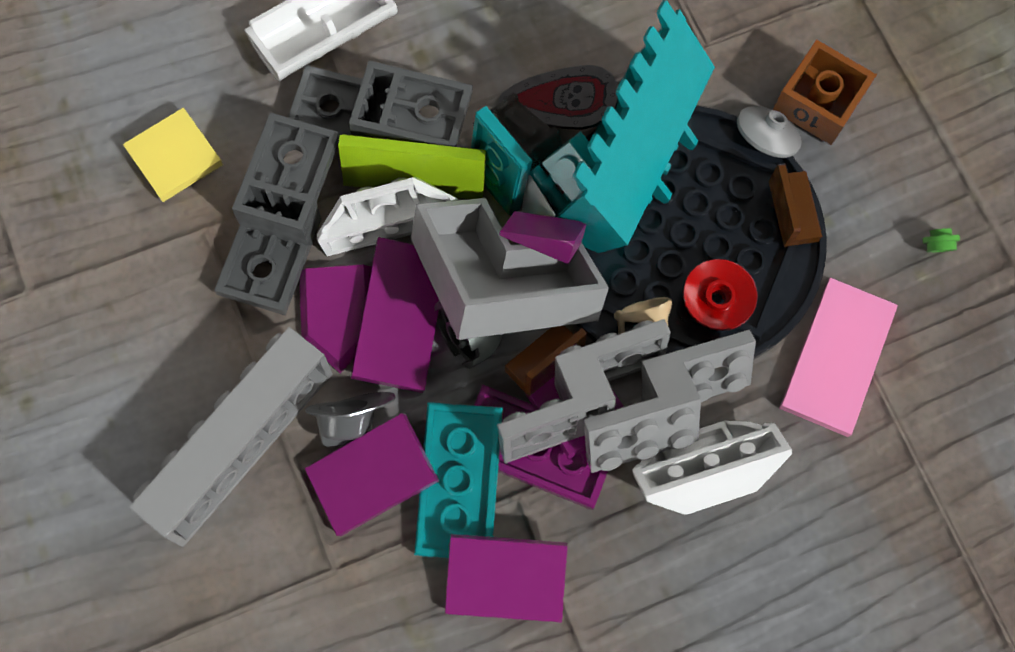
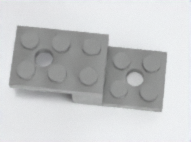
(582, 388)
(670, 401)

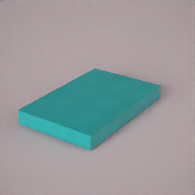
(505, 163)

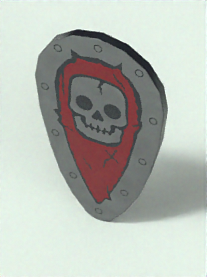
(568, 96)

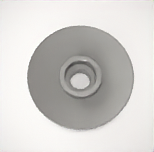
(769, 131)

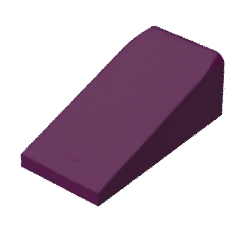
(545, 234)

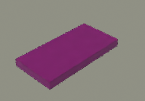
(396, 320)
(550, 467)

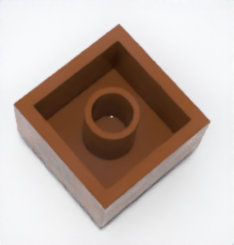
(824, 92)

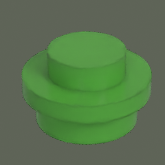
(941, 240)

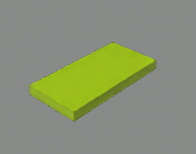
(380, 161)

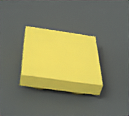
(173, 154)

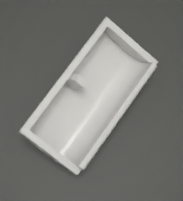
(308, 29)

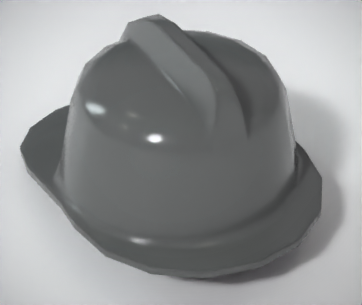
(349, 418)

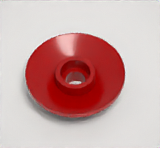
(731, 283)

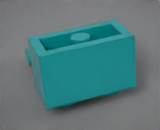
(561, 167)

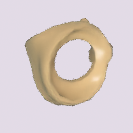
(652, 309)

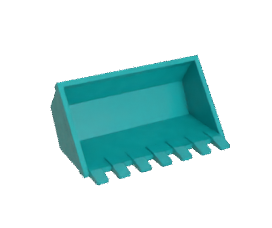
(641, 134)

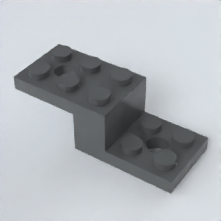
(384, 104)
(277, 213)

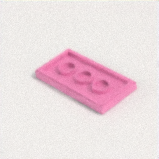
(838, 357)

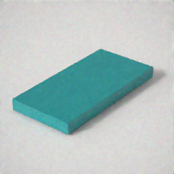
(465, 457)

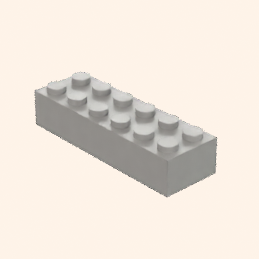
(232, 437)

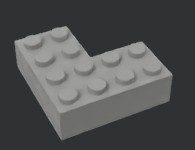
(498, 285)

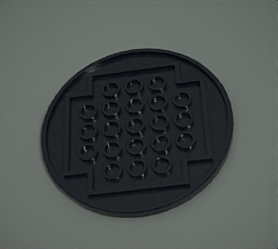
(715, 212)

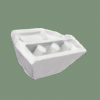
(375, 213)
(719, 467)

